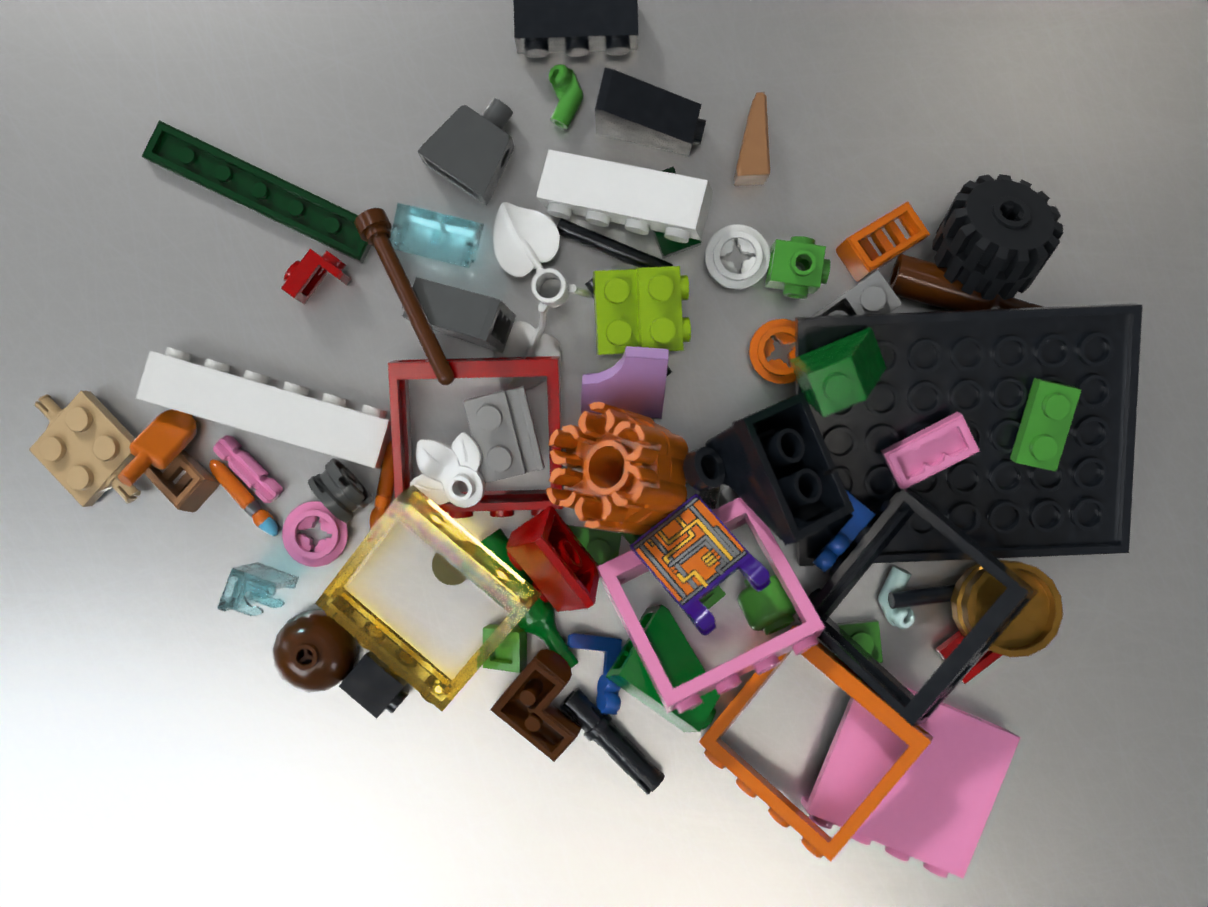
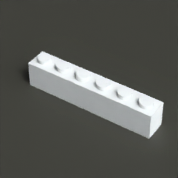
(265, 409)

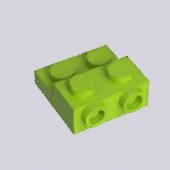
(640, 309)

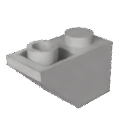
(868, 297)

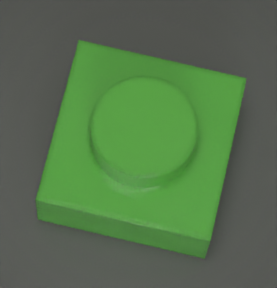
(867, 635)
(510, 654)

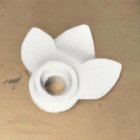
(445, 466)

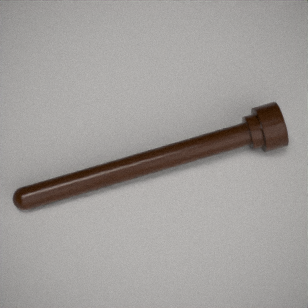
(375, 229)

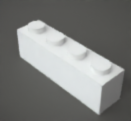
(624, 195)

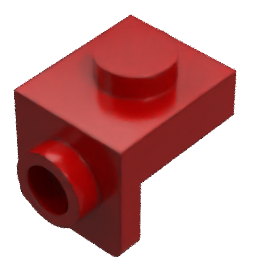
(306, 275)

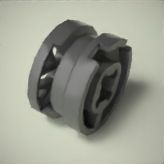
(339, 490)

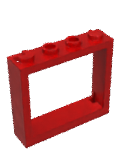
(497, 502)

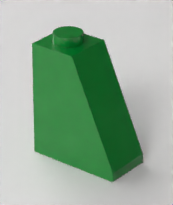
(840, 372)
(676, 660)

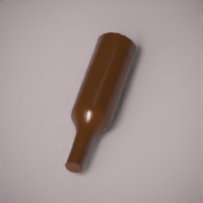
(926, 283)

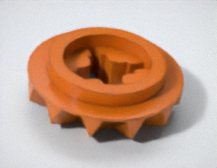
(762, 346)

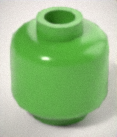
(767, 609)

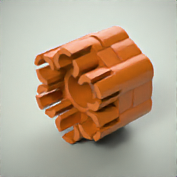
(595, 479)

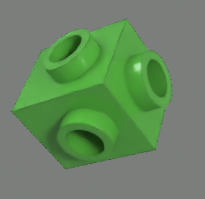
(785, 275)

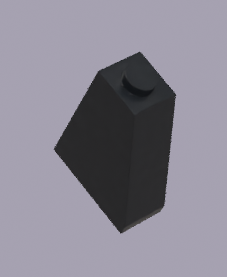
(646, 114)

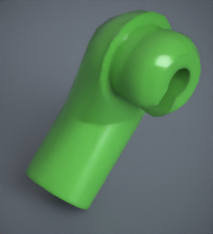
(568, 93)

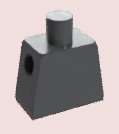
(471, 149)

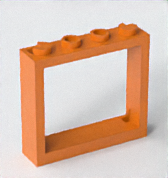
(783, 809)

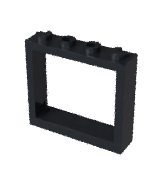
(849, 570)

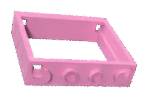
(726, 675)

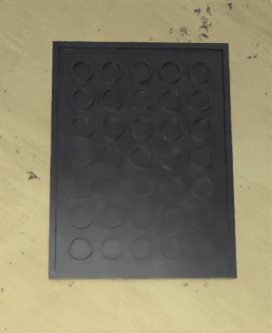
(985, 371)

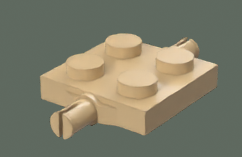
(84, 448)

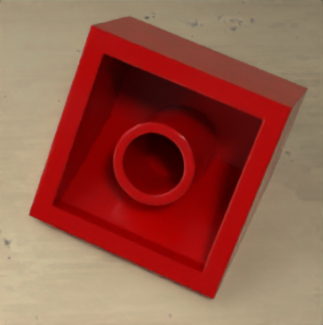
(554, 561)

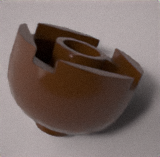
(331, 648)

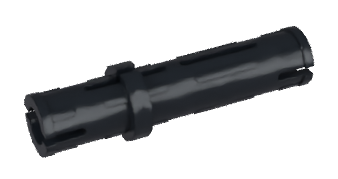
(612, 741)

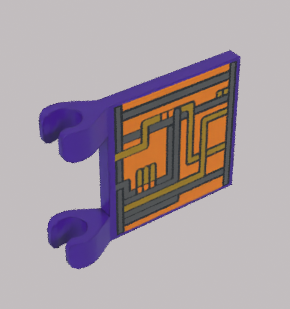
(693, 555)

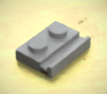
(505, 434)

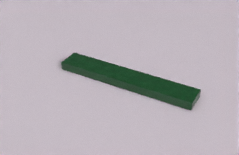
(256, 190)

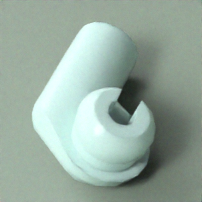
(896, 581)

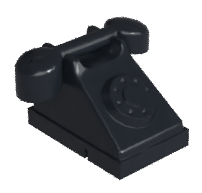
(776, 468)

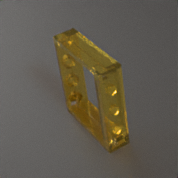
(464, 554)

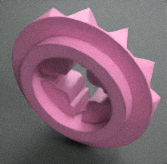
(301, 546)

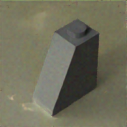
(465, 314)

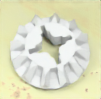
(750, 243)

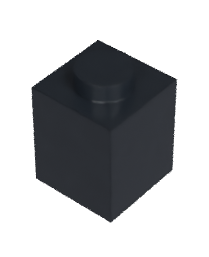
(374, 686)

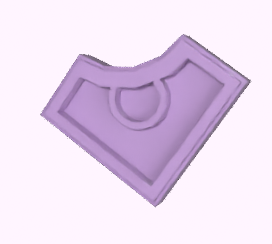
(631, 384)

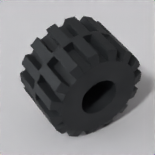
(997, 236)

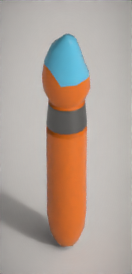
(243, 497)

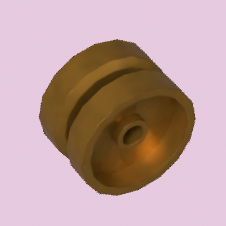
(1030, 629)

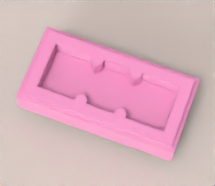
(930, 450)

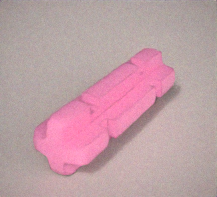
(247, 469)

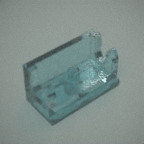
(436, 235)
(253, 585)

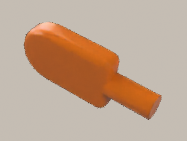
(159, 444)

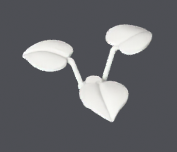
(521, 243)

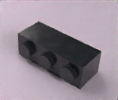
(575, 27)

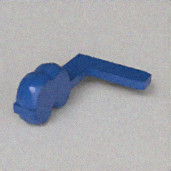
(845, 536)
(607, 691)

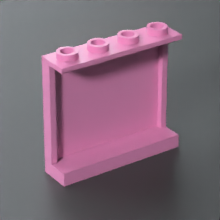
(936, 804)

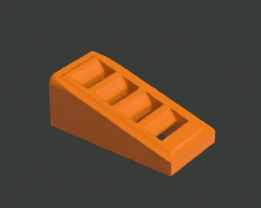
(861, 256)

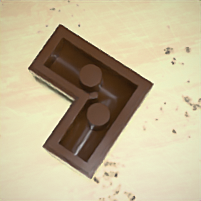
(529, 708)

